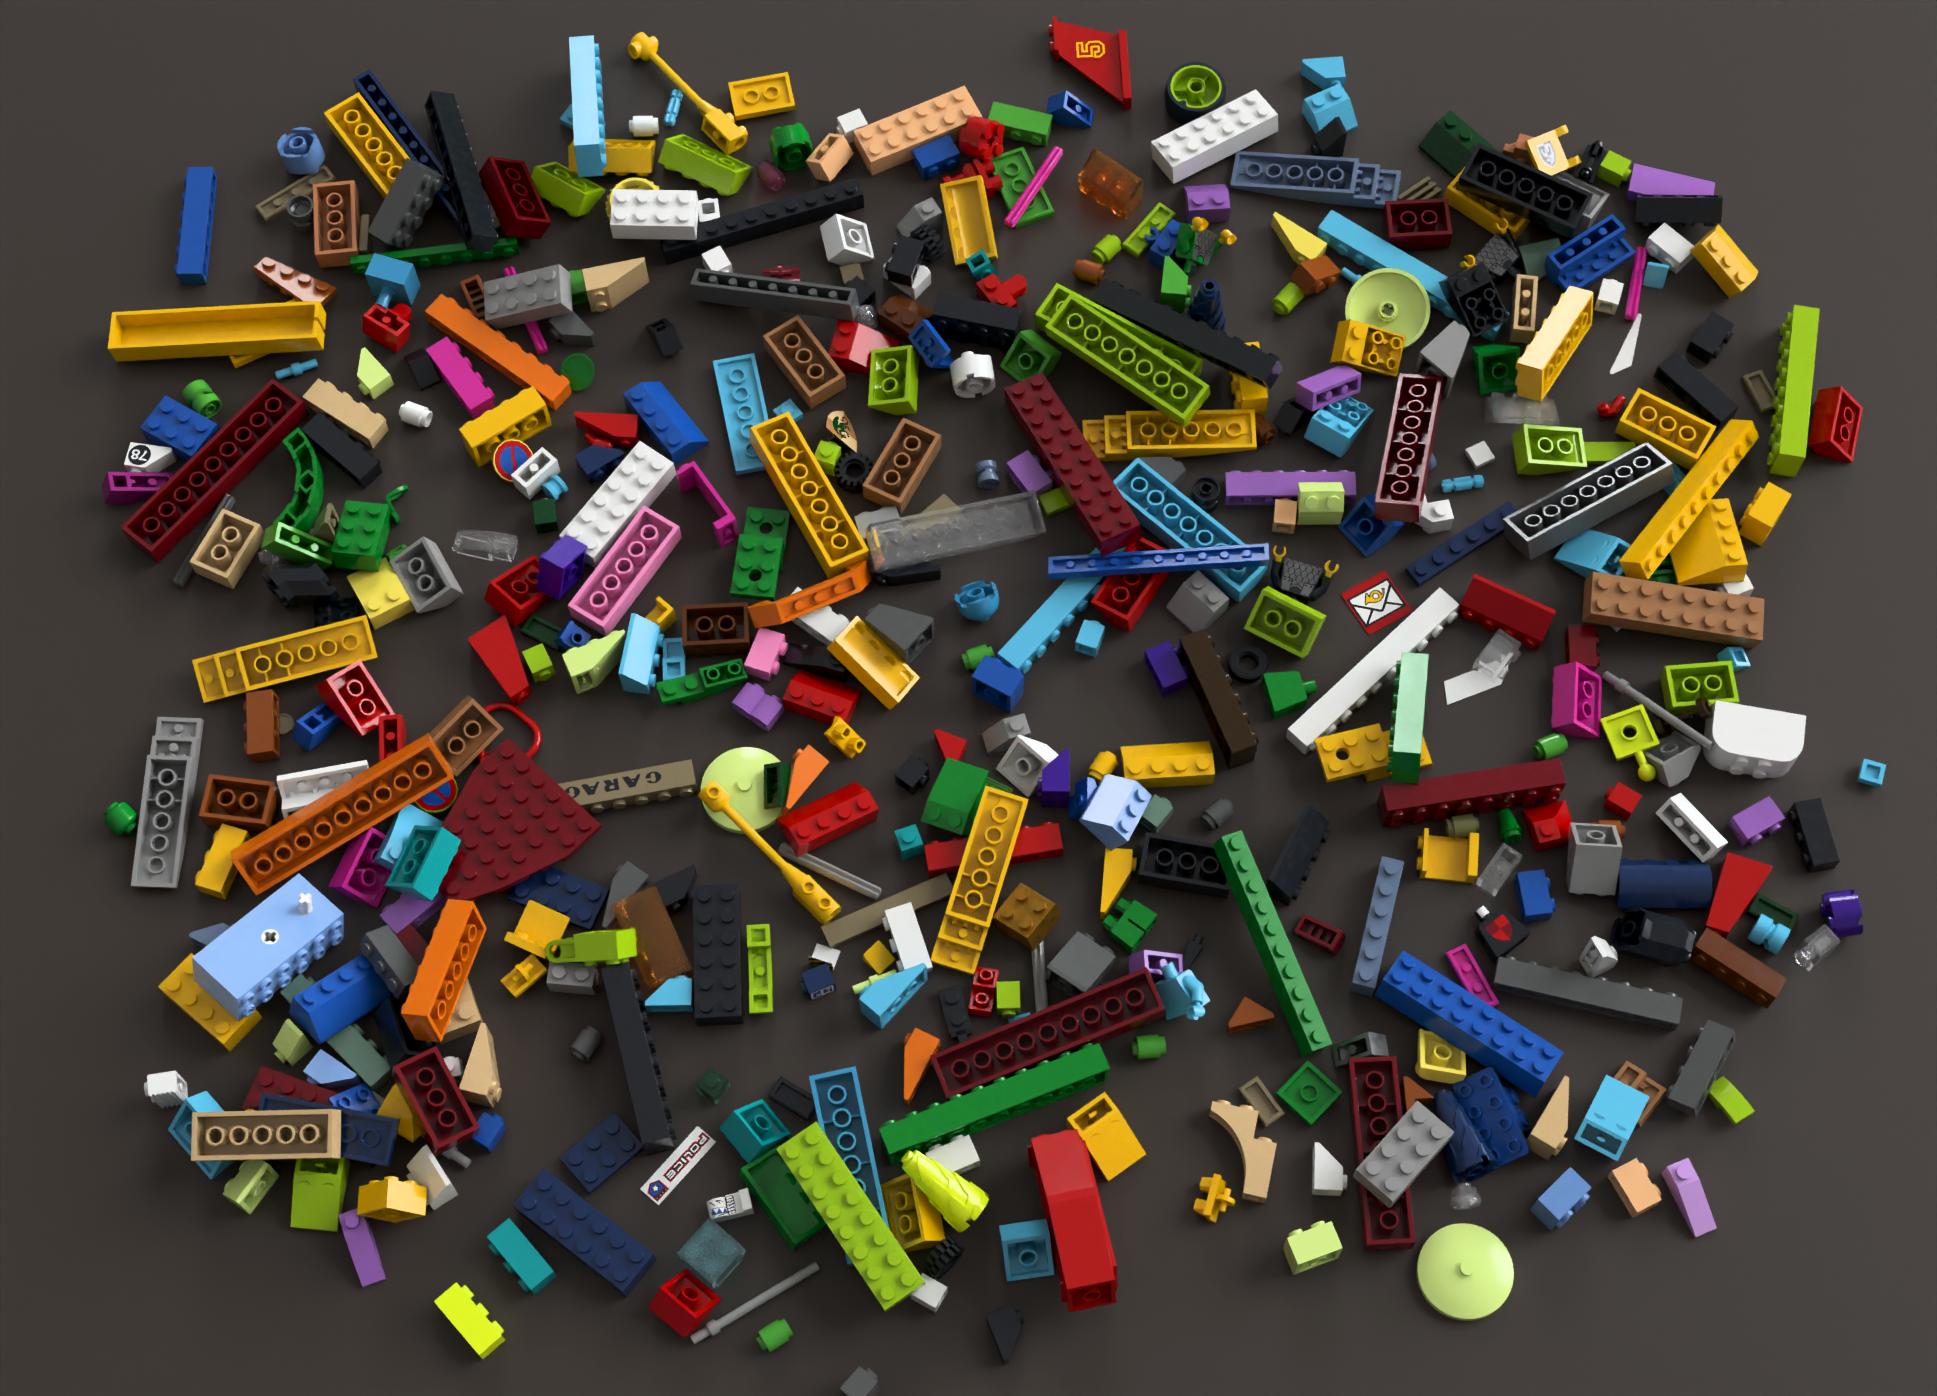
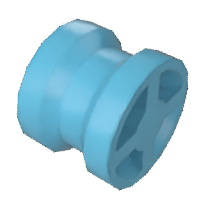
(554, 487)

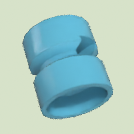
(1769, 934)

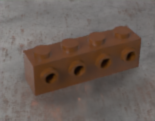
(1737, 968)

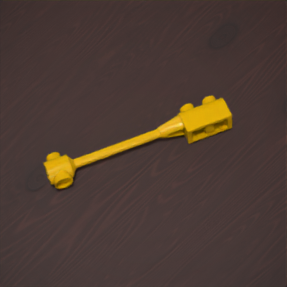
(716, 124)
(804, 888)

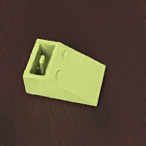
(594, 661)

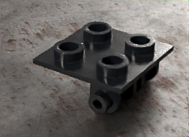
(336, 611)

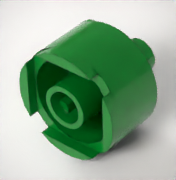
(790, 146)

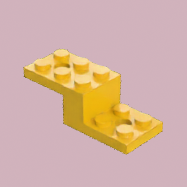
(1366, 752)

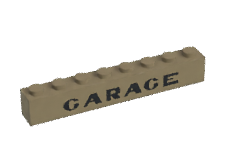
(633, 786)

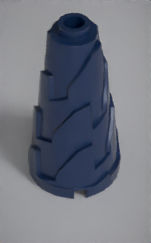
(1208, 305)
(1466, 1149)

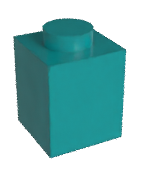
(909, 842)

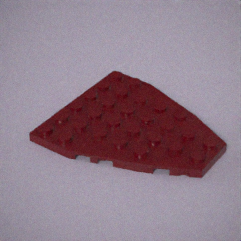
(510, 825)

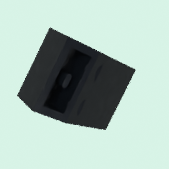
(1474, 299)

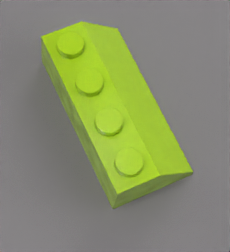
(704, 164)

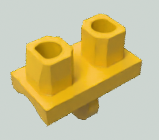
(844, 738)
(524, 975)
(1217, 1198)

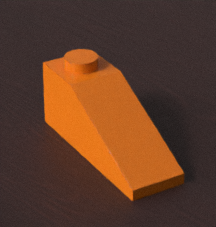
(804, 770)
(917, 1060)

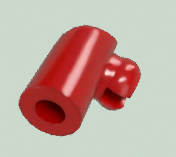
(1612, 409)
(591, 439)

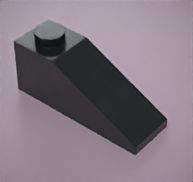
(907, 574)
(815, 660)

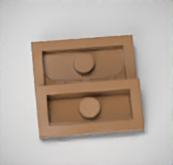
(1637, 1079)

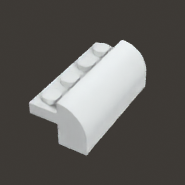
(307, 786)

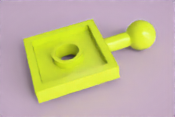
(1626, 747)

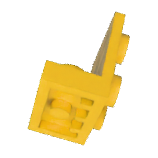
(537, 928)

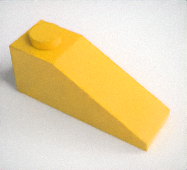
(1116, 874)

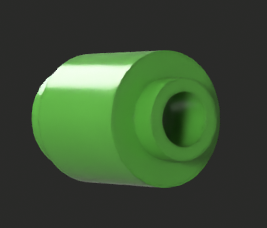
(975, 655)
(1550, 746)
(1149, 1046)
(774, 1335)

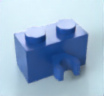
(1163, 244)

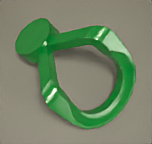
(401, 491)

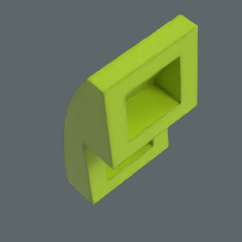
(1730, 1100)

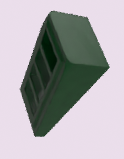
(776, 772)

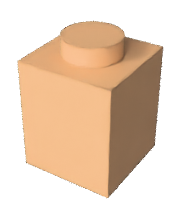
(1284, 516)

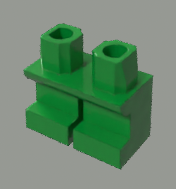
(1132, 926)

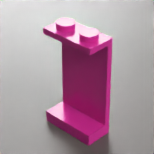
(726, 527)

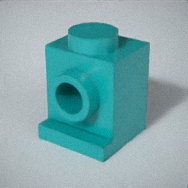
(982, 270)

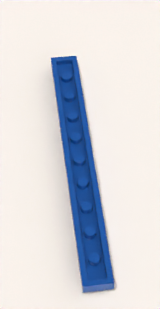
(1159, 561)

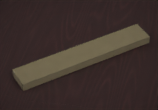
(871, 917)

